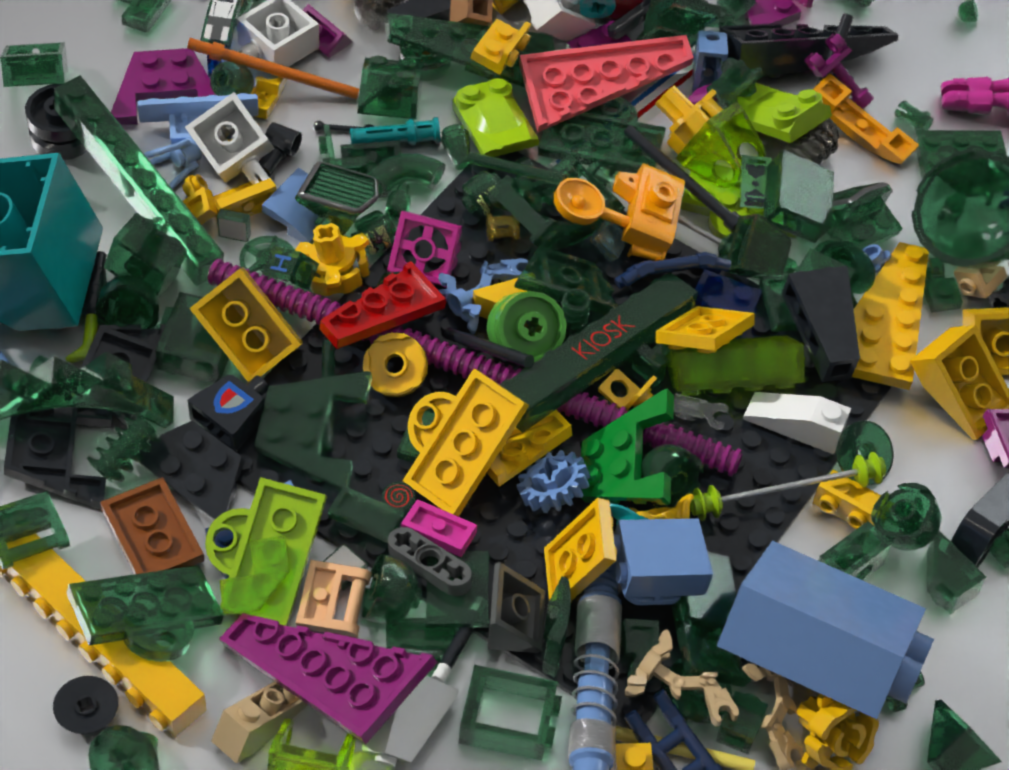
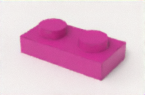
(440, 527)

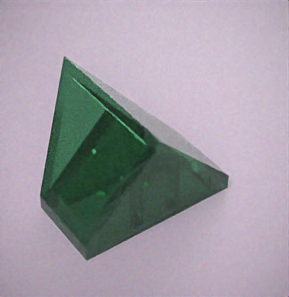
(955, 743)

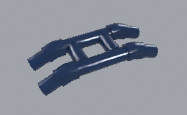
(648, 268)
(681, 733)

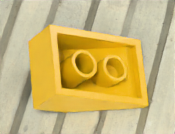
(962, 377)

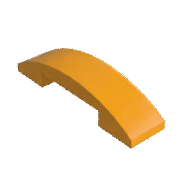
(861, 126)

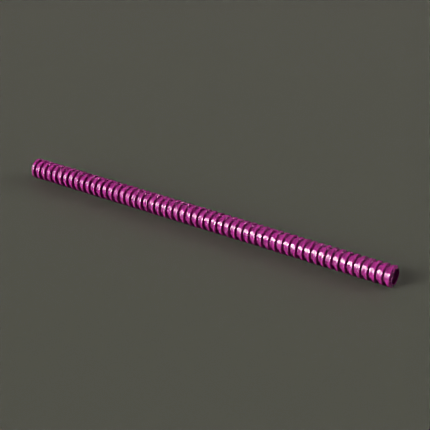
(463, 363)

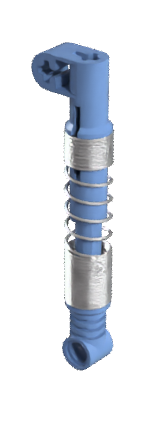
(597, 644)

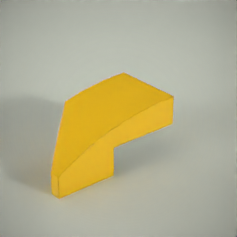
(268, 94)

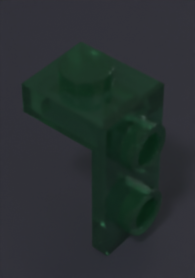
(326, 147)

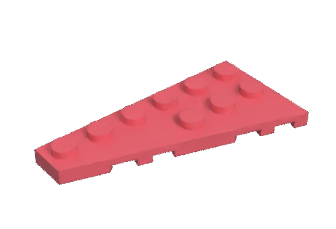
(579, 79)

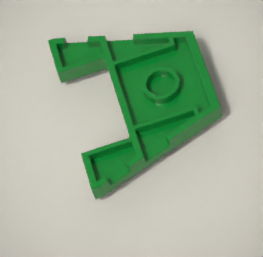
(615, 456)

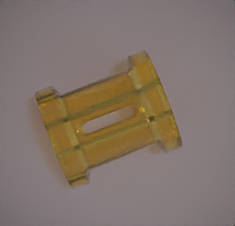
(493, 232)

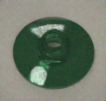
(866, 438)

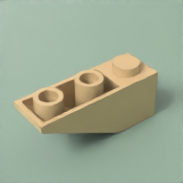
(255, 721)

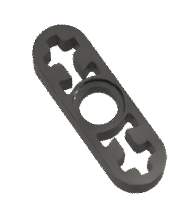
(434, 574)

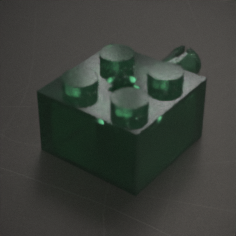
(146, 252)

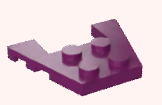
(159, 76)

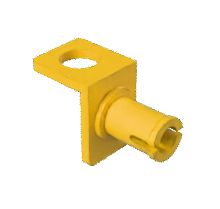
(634, 395)

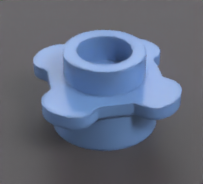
(877, 256)

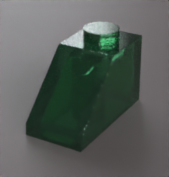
(951, 575)

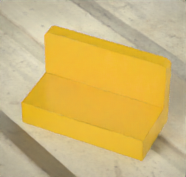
(246, 197)

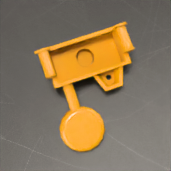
(651, 212)

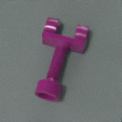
(820, 68)

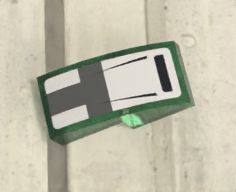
(221, 21)

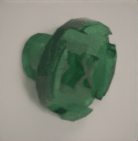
(123, 749)

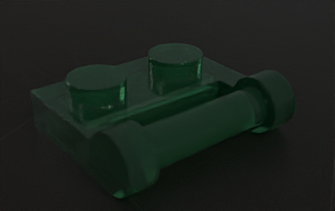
(27, 518)

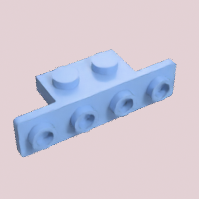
(184, 110)

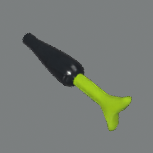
(97, 280)

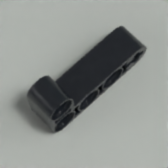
(984, 523)

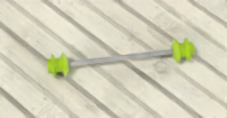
(862, 470)

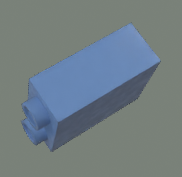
(827, 630)

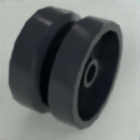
(46, 127)

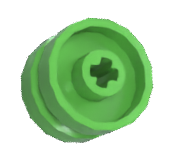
(539, 311)

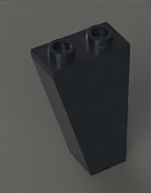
(825, 319)

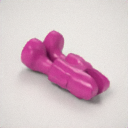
(975, 95)

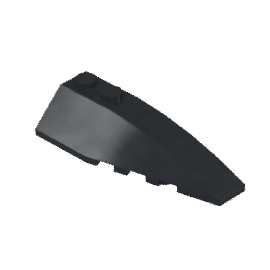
(785, 50)

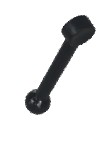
(318, 127)

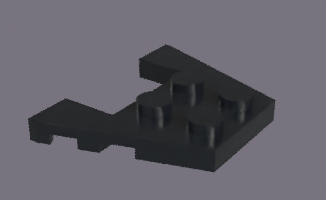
(42, 451)

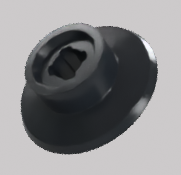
(79, 694)

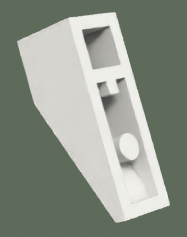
(800, 417)

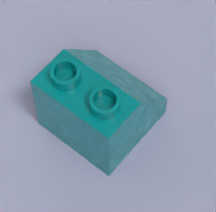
(44, 243)

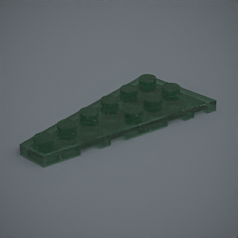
(456, 42)

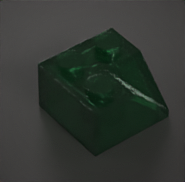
(390, 87)

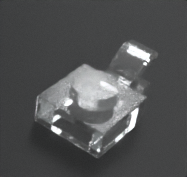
(690, 408)

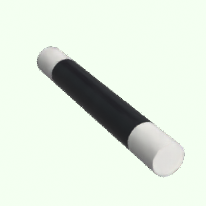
(452, 654)

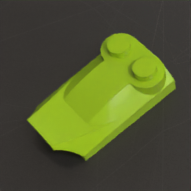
(784, 114)
(493, 118)

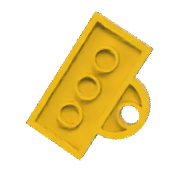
(461, 439)

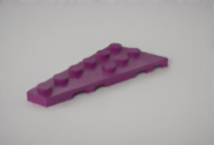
(331, 672)

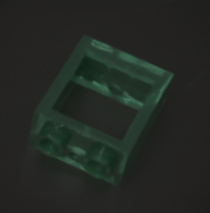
(27, 68)
(505, 739)

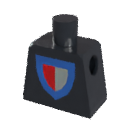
(229, 409)

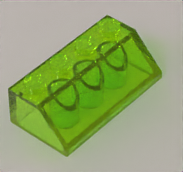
(738, 364)

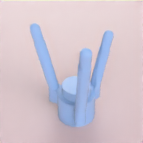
(182, 154)

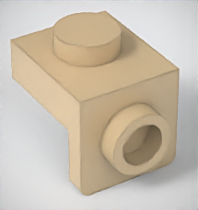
(980, 281)

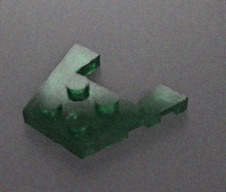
(297, 420)

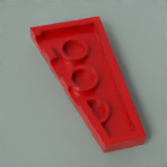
(379, 309)

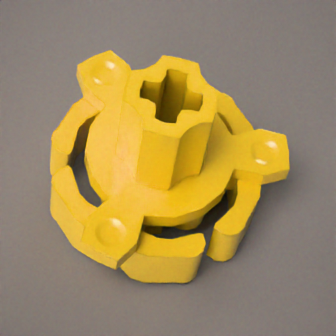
(686, 117)
(336, 260)
(832, 730)

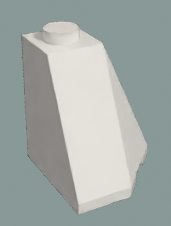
(411, 723)

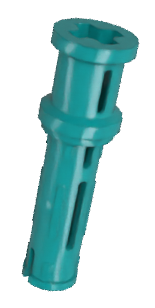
(410, 132)

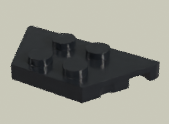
(129, 344)
(195, 467)

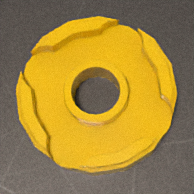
(410, 376)

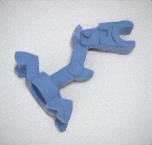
(461, 300)

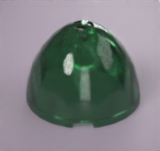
(957, 206)

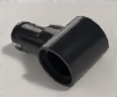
(285, 141)

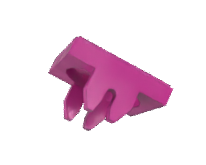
(401, 243)

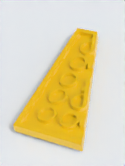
(890, 318)

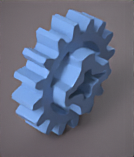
(553, 481)

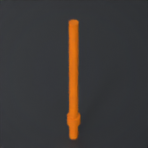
(217, 52)

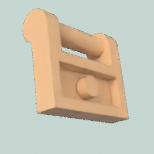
(322, 595)

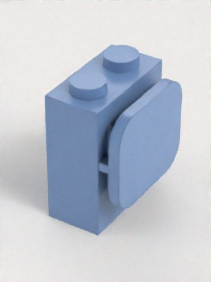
(661, 560)

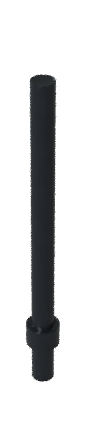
(730, 218)

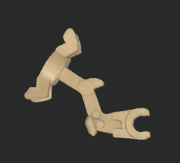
(716, 697)
(782, 743)

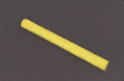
(723, 759)

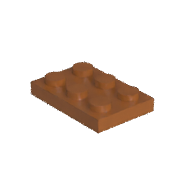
(152, 529)

